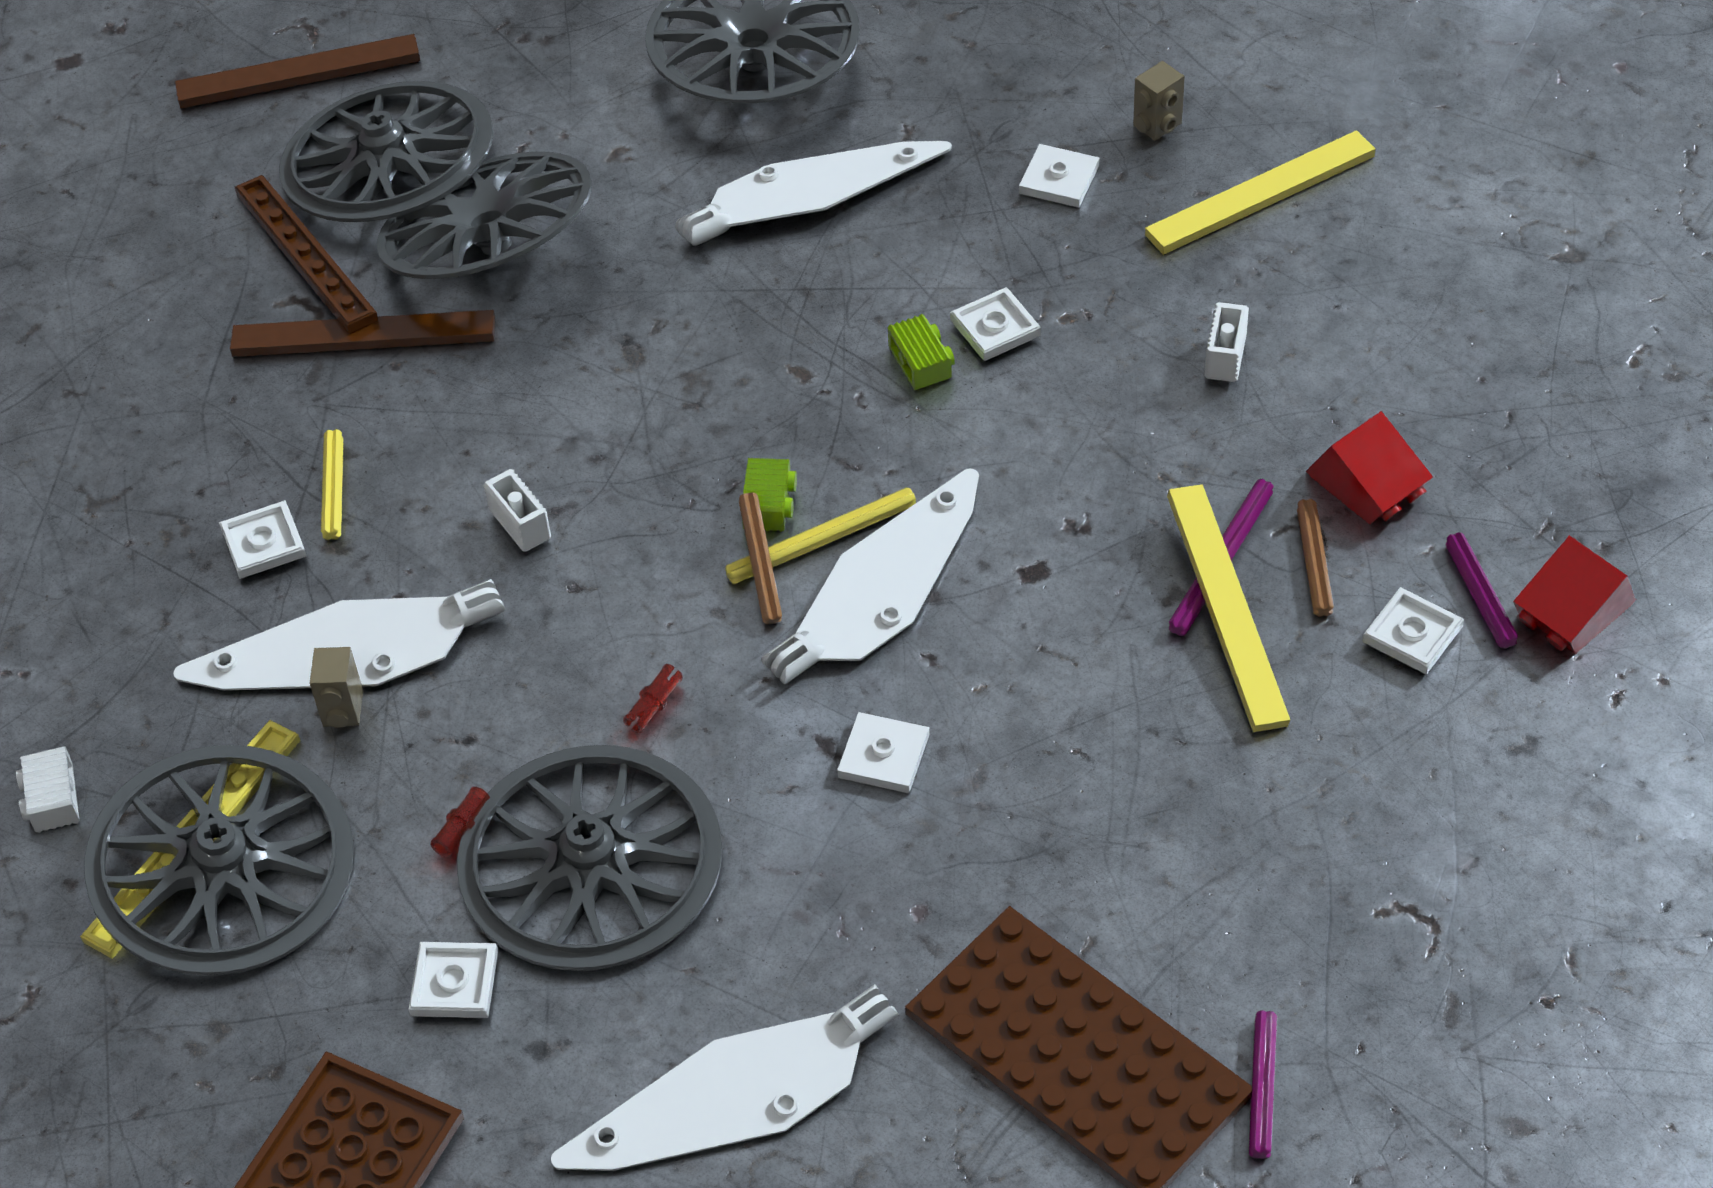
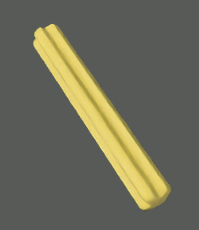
(332, 484)

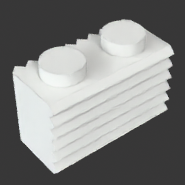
(1226, 342)
(517, 510)
(48, 789)

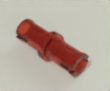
(653, 698)
(459, 821)

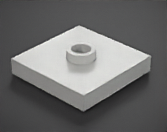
(1059, 175)
(995, 323)
(262, 539)
(1413, 630)
(883, 752)
(453, 980)

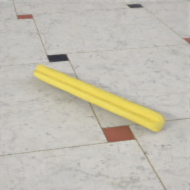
(826, 532)

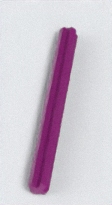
(1233, 538)

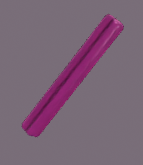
(1481, 590)
(1263, 1085)

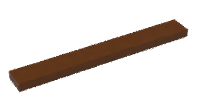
(297, 71)
(306, 254)
(385, 333)

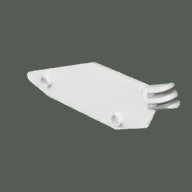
(804, 186)
(879, 582)
(384, 636)
(733, 1090)

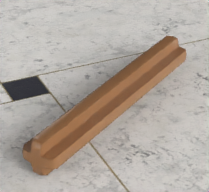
(760, 558)
(1315, 558)

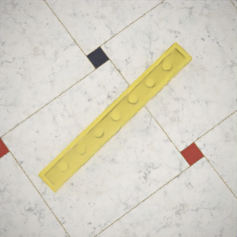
(1259, 192)
(1228, 609)
(239, 788)

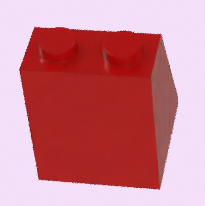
(1372, 470)
(1574, 597)

